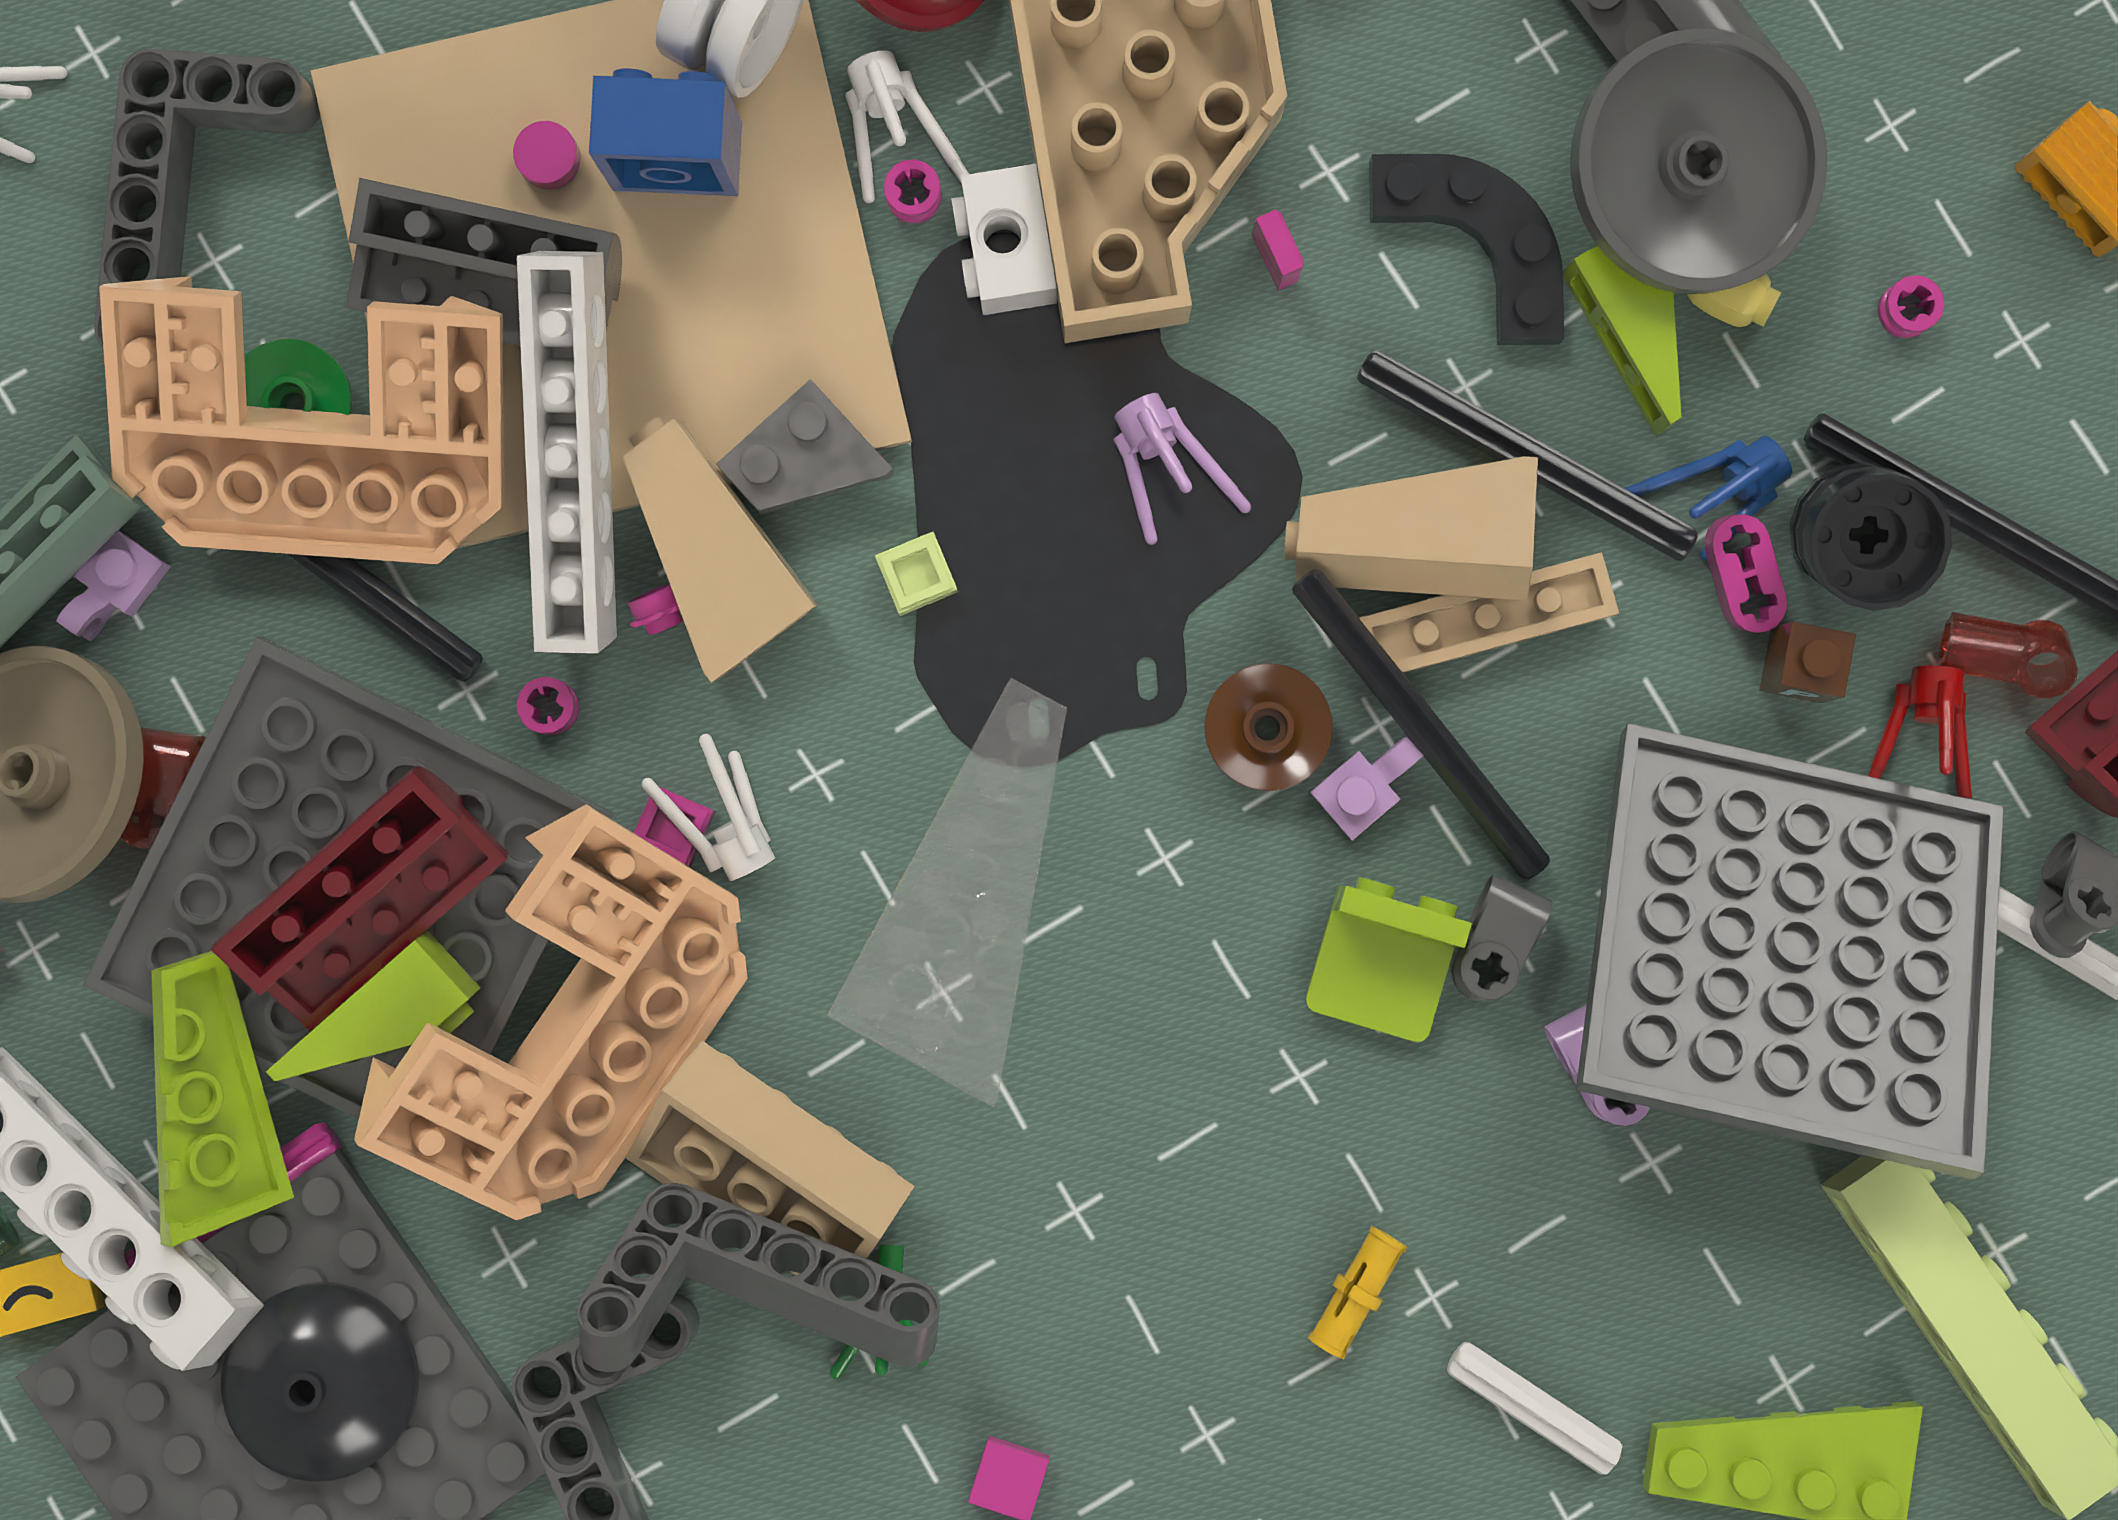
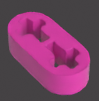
(1760, 569)

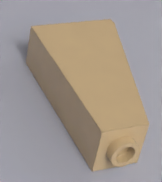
(1425, 533)
(715, 554)

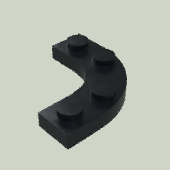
(1497, 215)

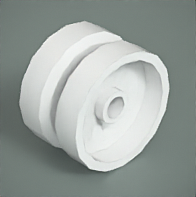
(731, 36)

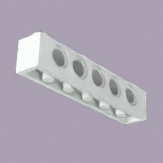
(567, 450)
(212, 1299)

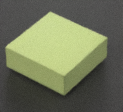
(916, 573)

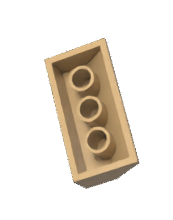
(765, 1154)

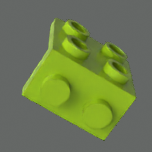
(1384, 959)

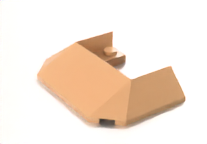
(294, 480)
(574, 1096)

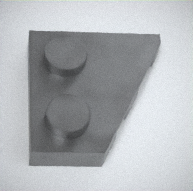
(802, 454)

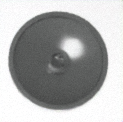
(1698, 161)

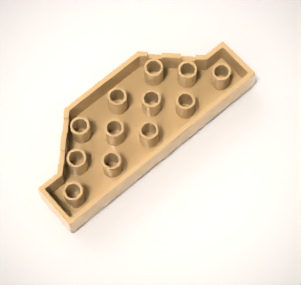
(1138, 139)

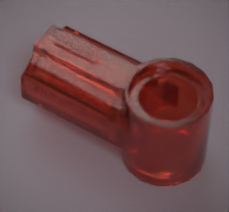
(2004, 650)

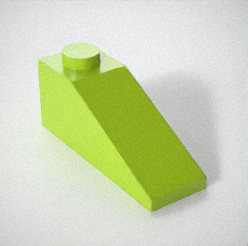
(1635, 330)
(387, 1011)

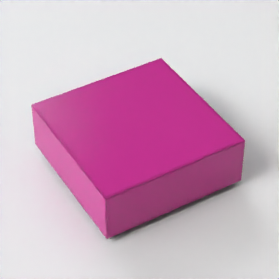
(1277, 249)
(662, 833)
(1008, 1478)

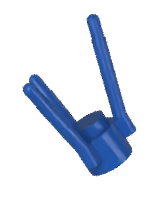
(1750, 473)

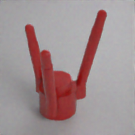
(1936, 699)

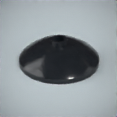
(360, 1374)

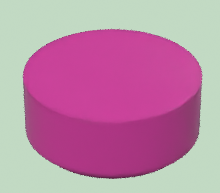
(546, 155)

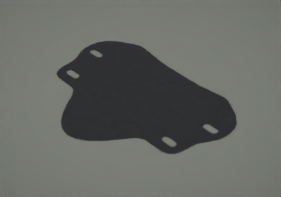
(1042, 515)

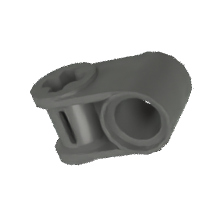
(2075, 895)
(1504, 927)

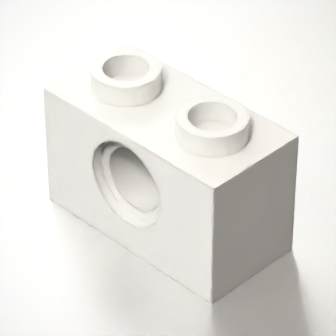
(1010, 202)

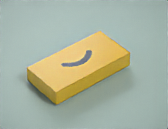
(43, 1294)

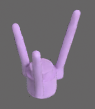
(1150, 430)

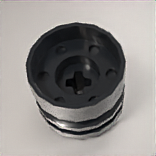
(1891, 564)

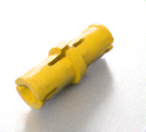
(1357, 1292)

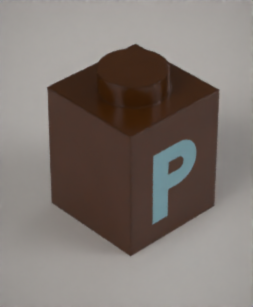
(1807, 662)

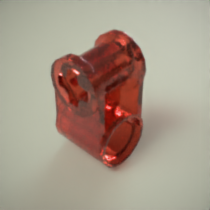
(165, 767)

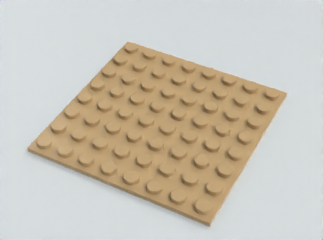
(717, 295)

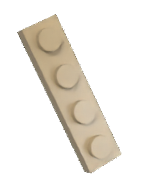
(1466, 625)

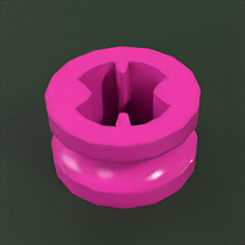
(906, 171)
(1931, 300)
(530, 713)

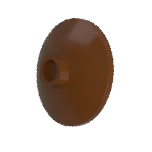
(1292, 703)

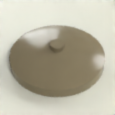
(64, 769)

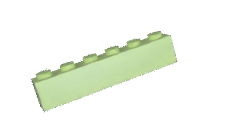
(1979, 1331)

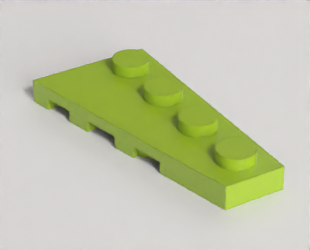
(211, 1109)
(1791, 1463)

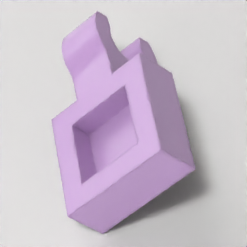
(117, 577)
(1361, 791)

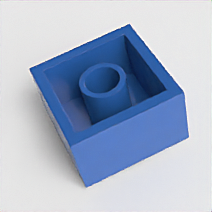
(665, 133)

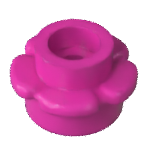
(655, 610)

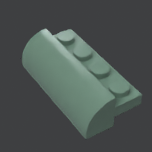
(56, 529)

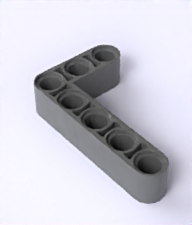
(174, 118)
(751, 1276)
(579, 1408)

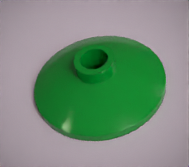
(292, 369)

